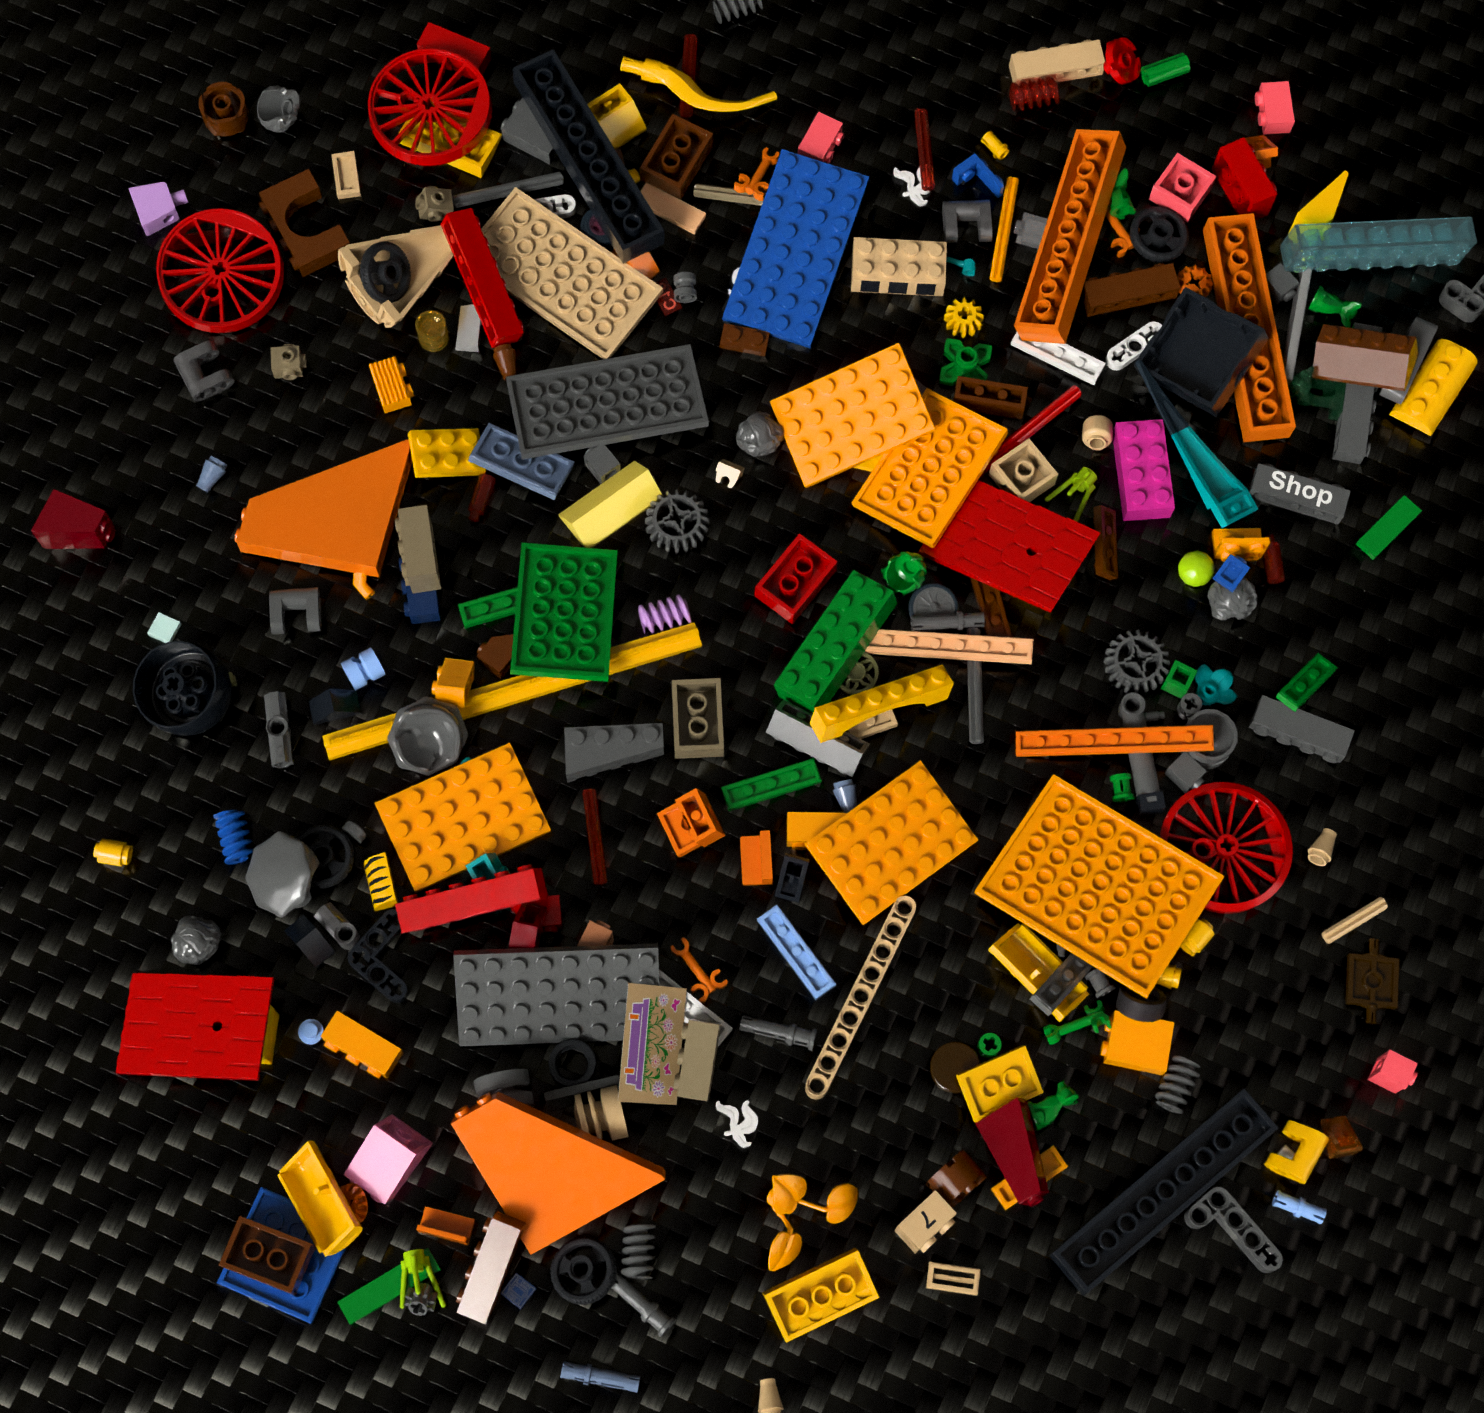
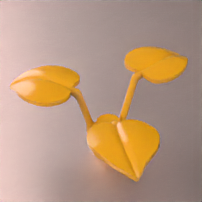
(784, 1197)

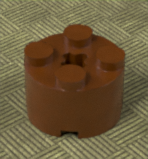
(224, 109)
(957, 1179)

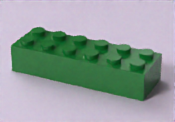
(836, 642)

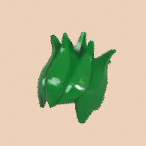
(905, 572)

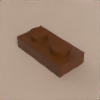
(744, 339)

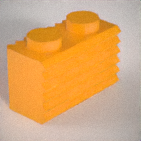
(390, 384)
(454, 681)

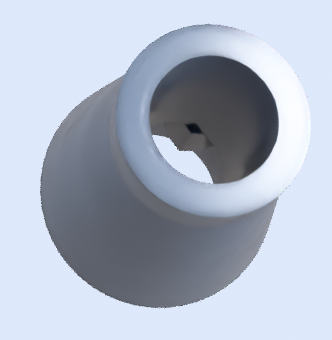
(211, 473)
(846, 794)

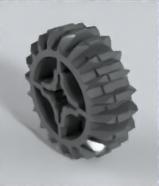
(668, 523)
(1153, 655)

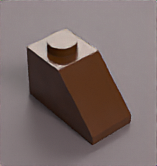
(496, 654)

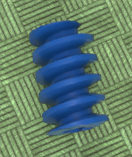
(233, 836)

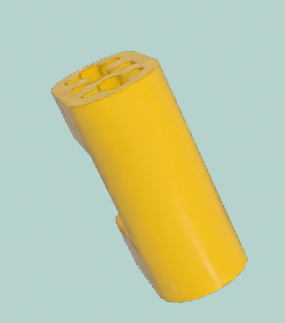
(1309, 1151)

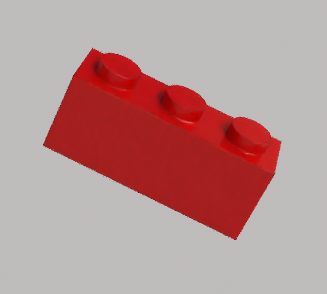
(441, 38)

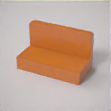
(756, 859)
(446, 1225)

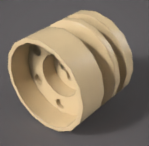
(602, 1114)

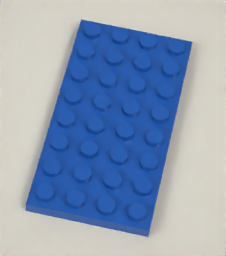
(796, 248)

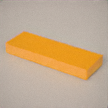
(1052, 1165)

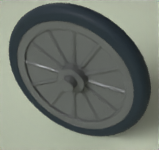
(933, 600)

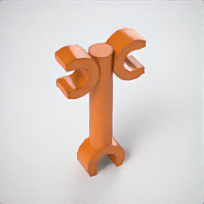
(754, 185)
(1124, 240)
(707, 985)

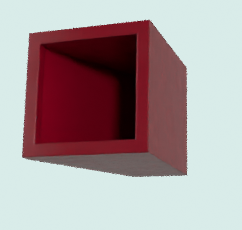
(72, 524)

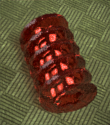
(1034, 92)

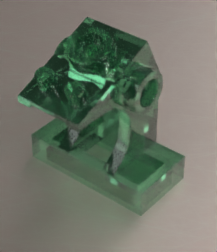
(1332, 393)

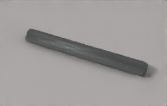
(504, 190)
(975, 697)

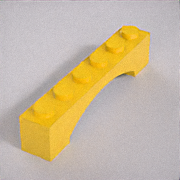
(919, 688)

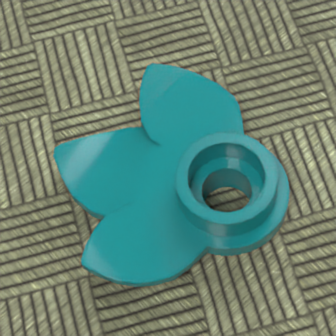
(1215, 683)

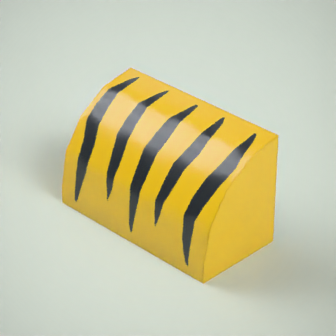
(380, 882)

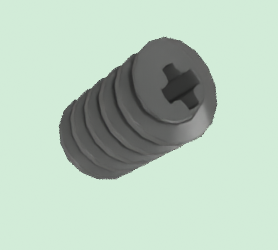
(728, 7)
(1177, 1084)
(637, 1251)

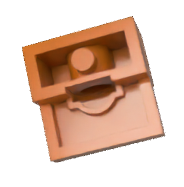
(701, 818)

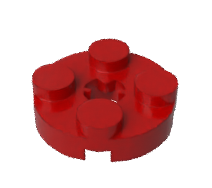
(1122, 61)

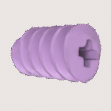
(664, 613)

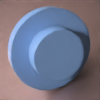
(310, 1031)

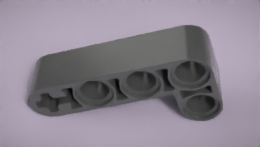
(1464, 298)
(1424, 333)
(1238, 1233)

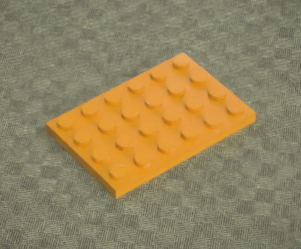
(852, 415)
(929, 478)
(462, 816)
(891, 842)

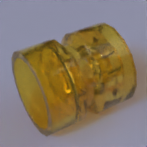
(432, 331)

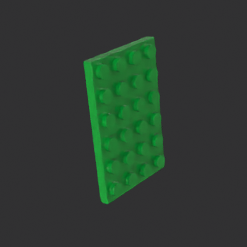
(564, 612)

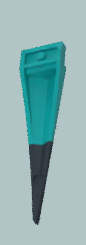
(1215, 483)

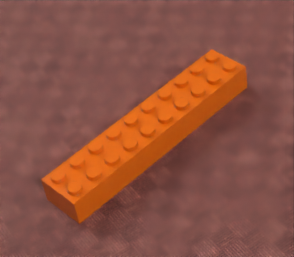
(1070, 236)
(1243, 289)

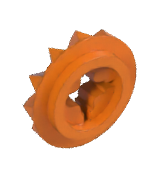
(1205, 283)
(359, 1204)

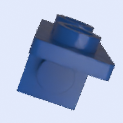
(974, 165)
(1231, 572)

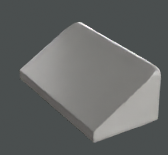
(468, 329)

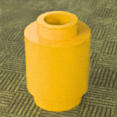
(113, 852)
(1198, 937)

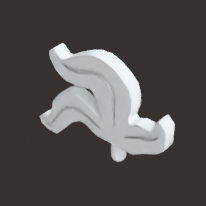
(913, 191)
(746, 1127)

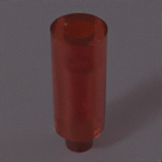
(481, 496)
(1273, 562)

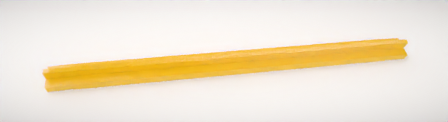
(522, 688)

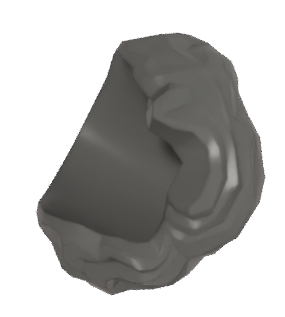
(278, 108)
(759, 434)
(1236, 604)
(195, 940)

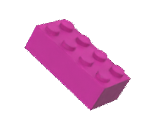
(1143, 470)

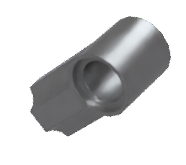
(337, 925)

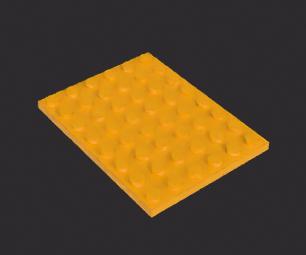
(1099, 885)

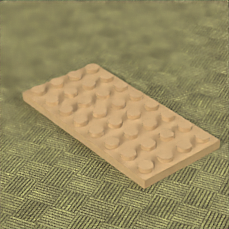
(567, 275)

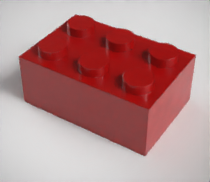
(1244, 179)
(795, 578)

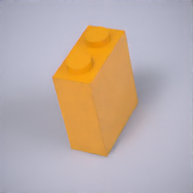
(1137, 1044)

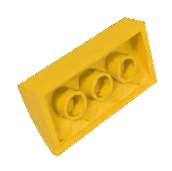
(474, 162)
(820, 1294)

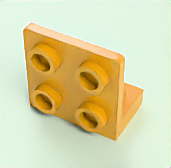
(1241, 542)

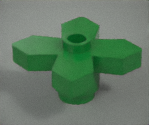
(964, 361)

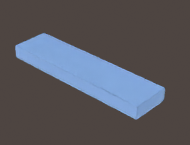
(796, 952)

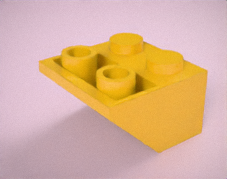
(617, 116)

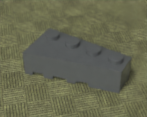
(609, 747)

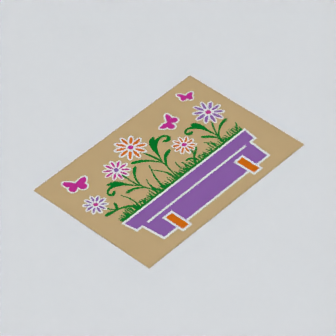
(651, 1044)

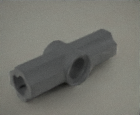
(280, 743)

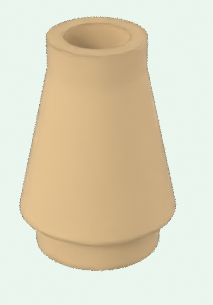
(1321, 850)
(769, 1397)

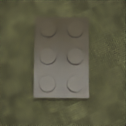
(417, 549)
(697, 718)
(697, 1059)

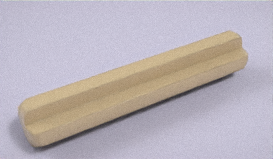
(1354, 920)

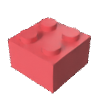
(1182, 187)

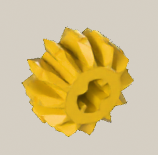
(970, 324)

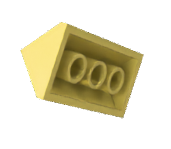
(611, 505)

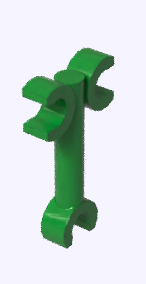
(1094, 1017)

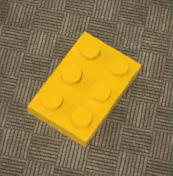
(444, 452)
(999, 1082)

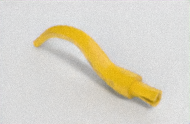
(686, 88)

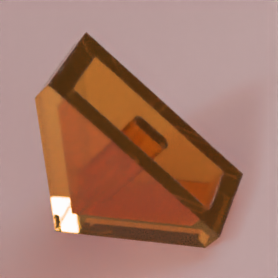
(1341, 1137)

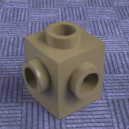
(434, 203)
(287, 362)

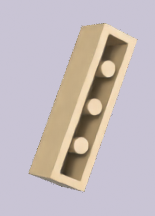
(1060, 62)

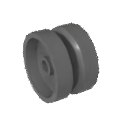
(1224, 737)
(506, 1082)

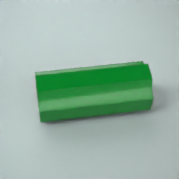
(1165, 69)

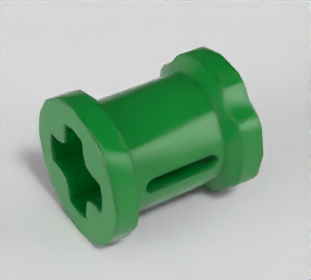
(1126, 795)
(995, 1047)

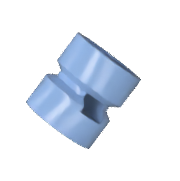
(363, 668)

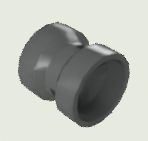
(685, 288)

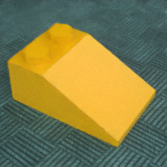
(1324, 205)

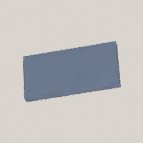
(500, 454)

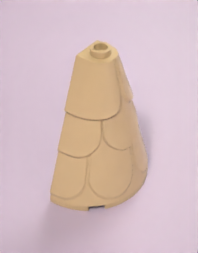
(428, 258)

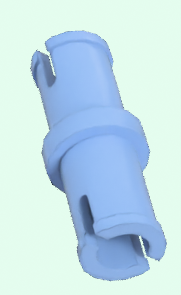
(1299, 1207)

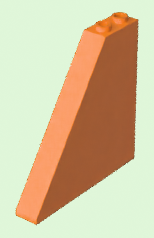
(333, 517)
(547, 1168)

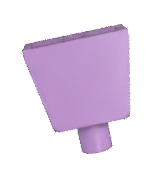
(156, 205)

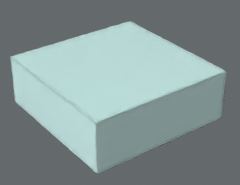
(164, 628)

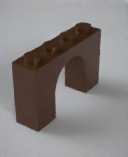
(280, 204)

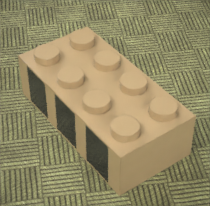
(898, 266)

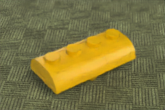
(1435, 386)
(1033, 964)
(319, 1200)

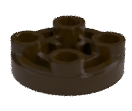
(949, 1061)

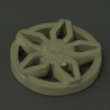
(858, 673)

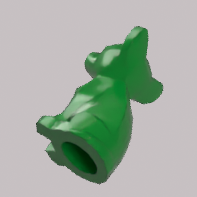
(1121, 200)
(1330, 304)
(1047, 1110)

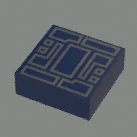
(518, 1291)

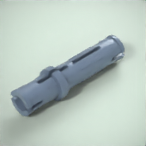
(594, 1375)

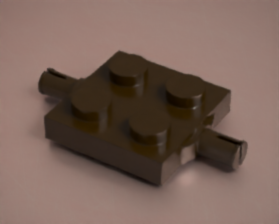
(1372, 981)

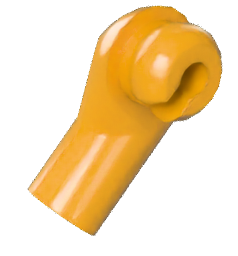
(362, 586)

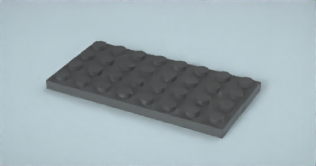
(606, 401)
(548, 992)

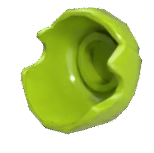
(1196, 568)

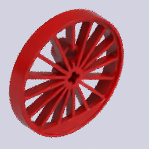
(431, 106)
(236, 221)
(1276, 829)

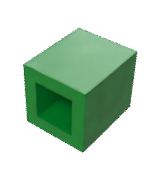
(1179, 679)

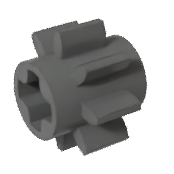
(423, 1302)

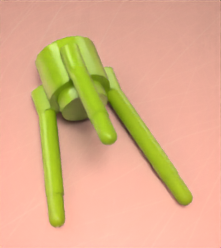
(1081, 481)
(414, 1262)

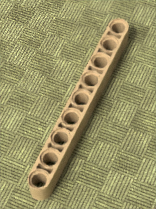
(864, 985)

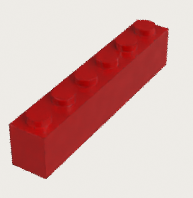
(482, 277)
(471, 900)

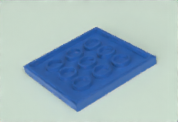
(280, 1214)

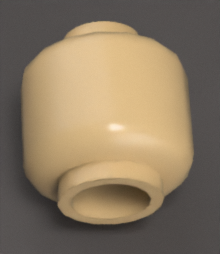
(1097, 432)

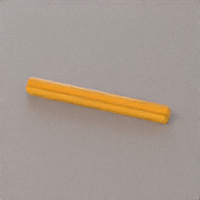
(1004, 229)

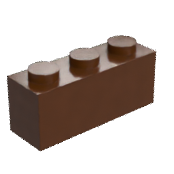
(990, 397)

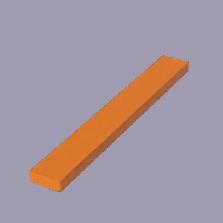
(1115, 740)

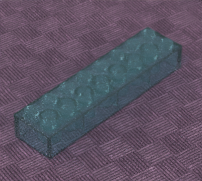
(1377, 244)

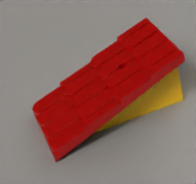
(1013, 546)
(198, 1026)

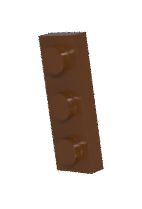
(1106, 543)

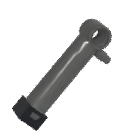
(1149, 797)

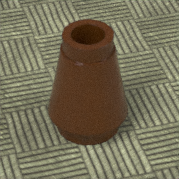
(506, 360)

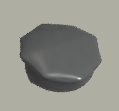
(427, 736)
(281, 874)

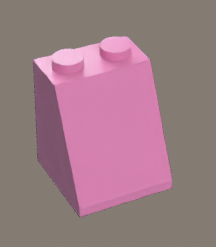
(387, 1158)

